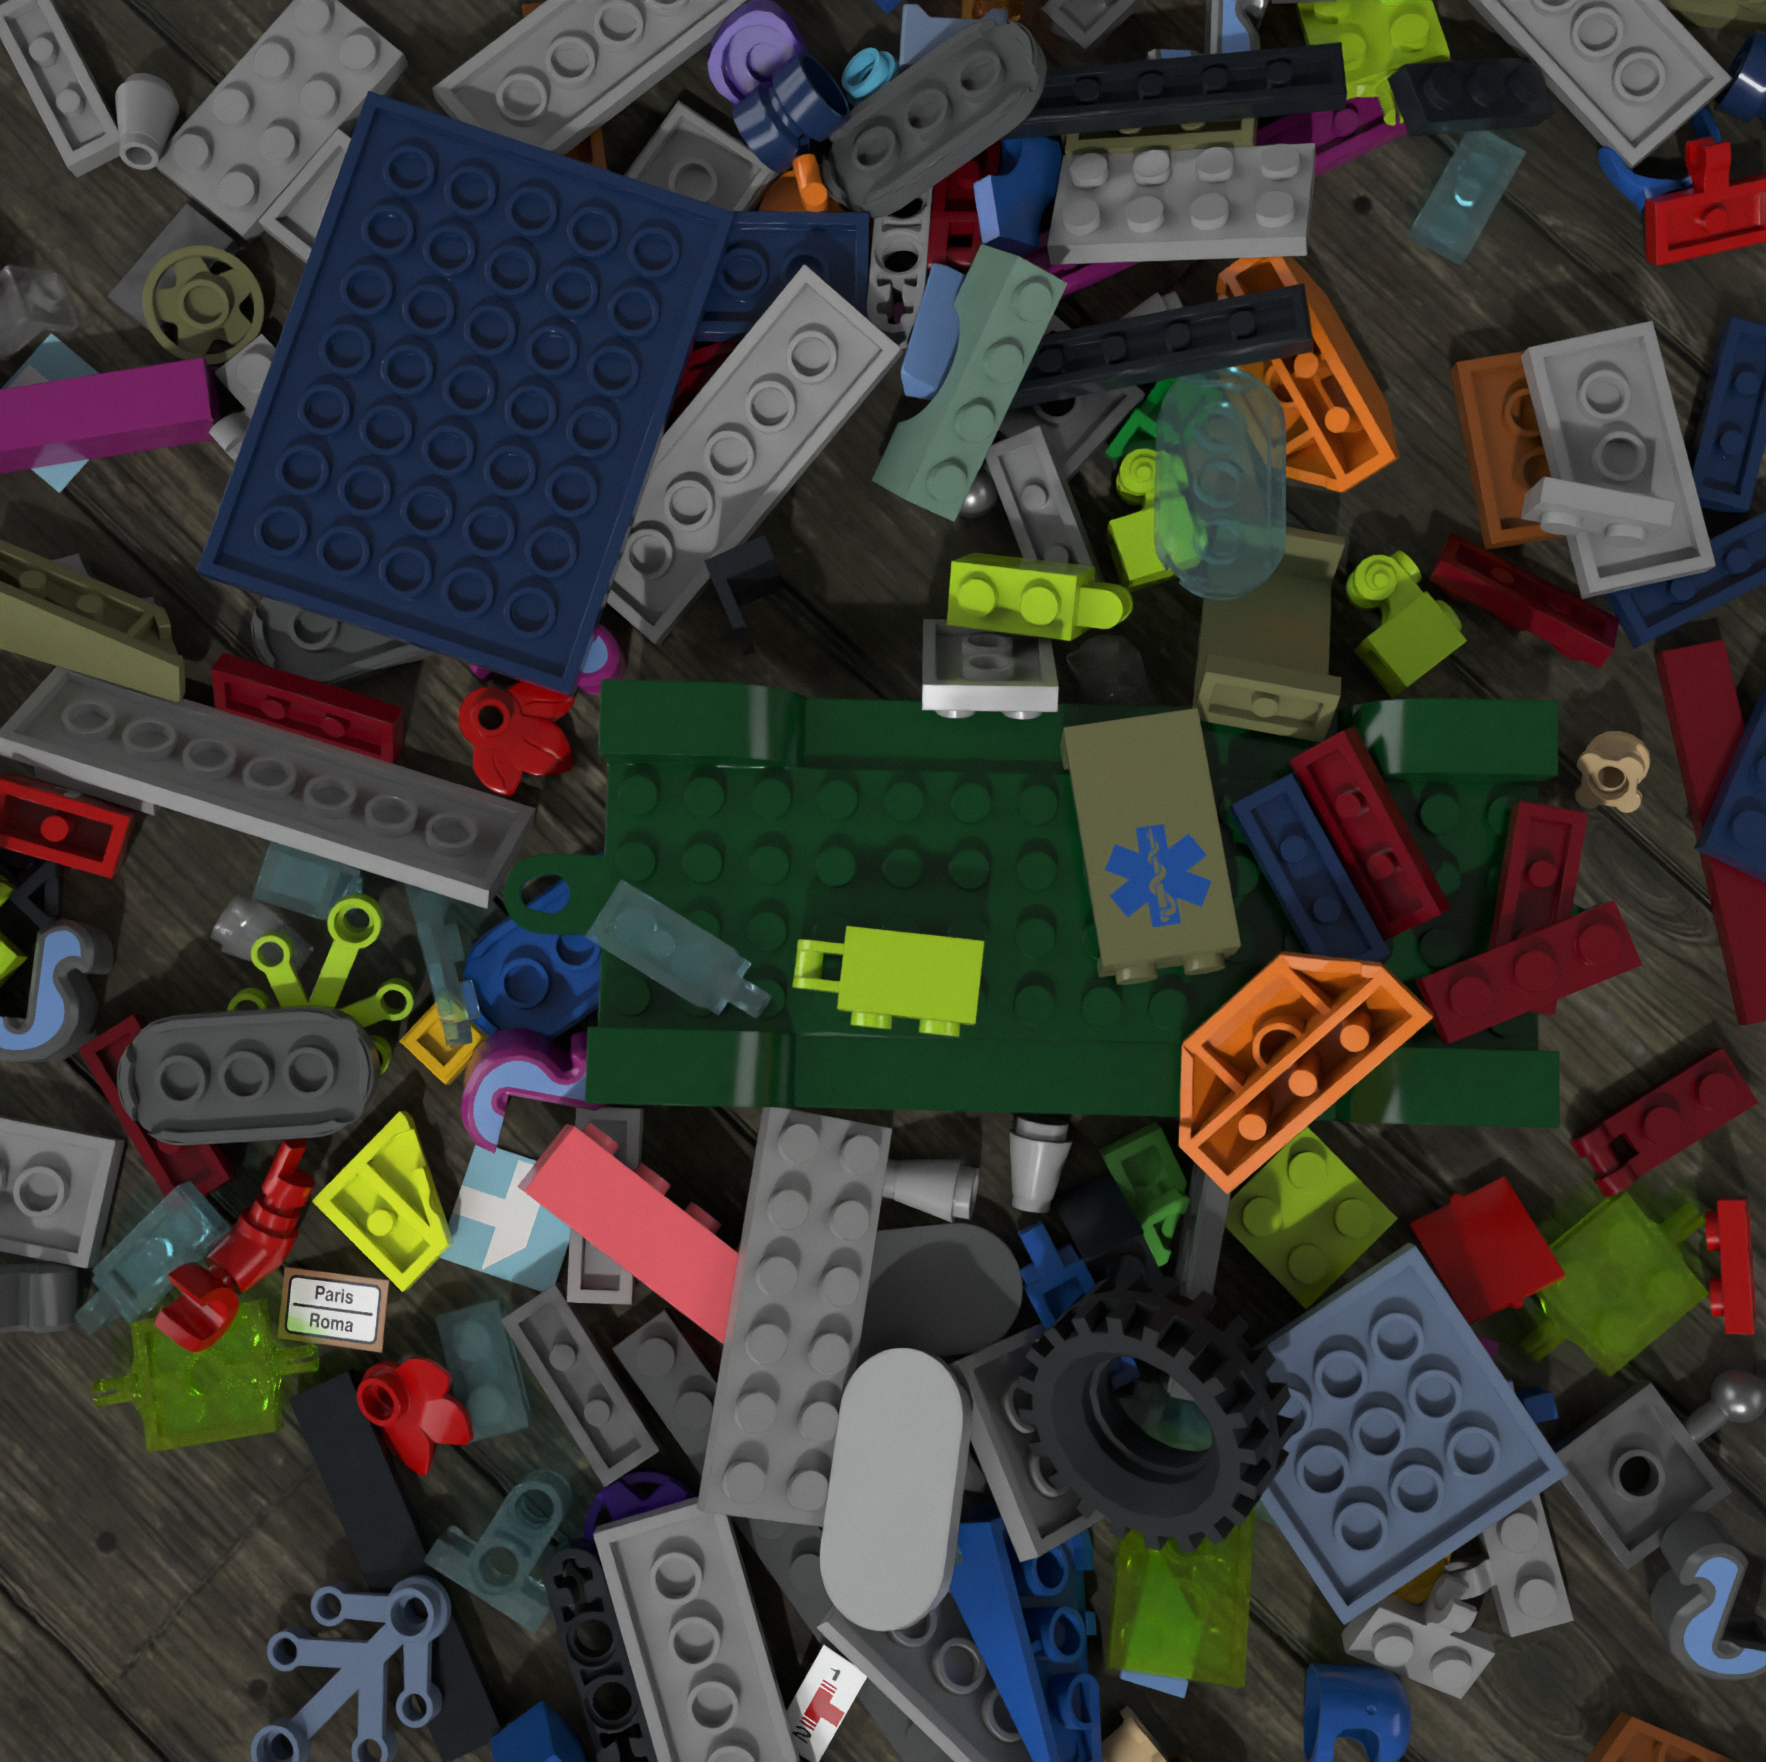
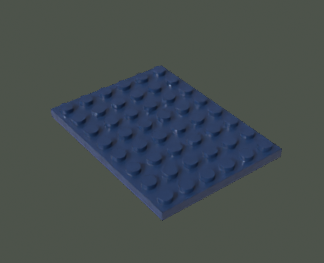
(468, 395)

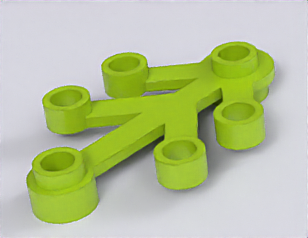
(334, 972)

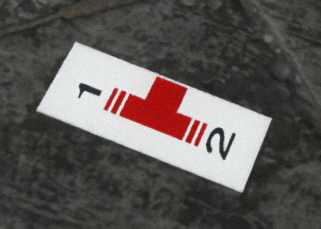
(823, 1702)

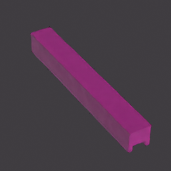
(108, 414)

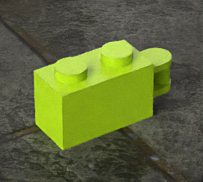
(1032, 597)
(898, 977)

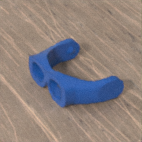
(1638, 187)

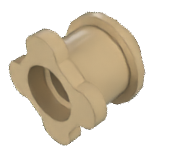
(1612, 771)
(1132, 1742)

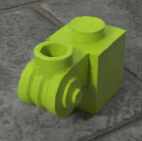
(1132, 536)
(1414, 626)

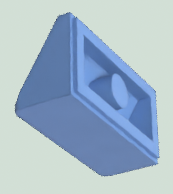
(934, 335)

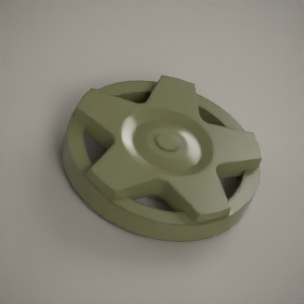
(203, 304)

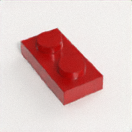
(1734, 1292)

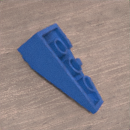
(1032, 1634)

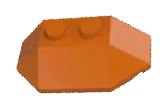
(1330, 402)
(1285, 1056)

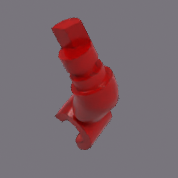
(242, 1258)

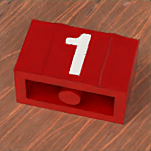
(64, 825)

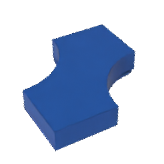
(1016, 198)

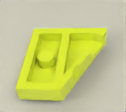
(390, 1204)

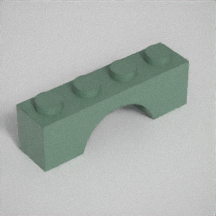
(1001, 321)

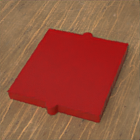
(1487, 1251)

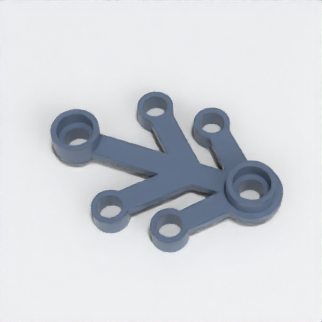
(362, 1667)

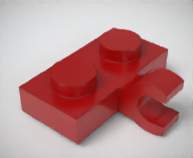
(1711, 215)

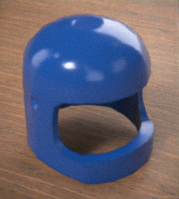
(1357, 1705)

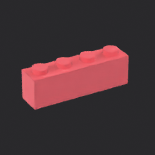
(636, 1224)

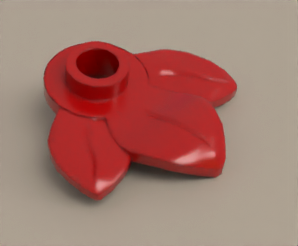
(523, 742)
(414, 1409)

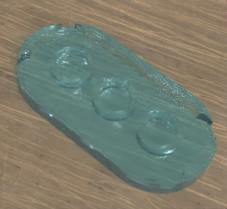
(1220, 483)

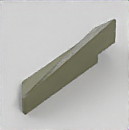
(86, 625)

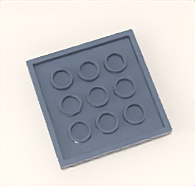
(1396, 1436)

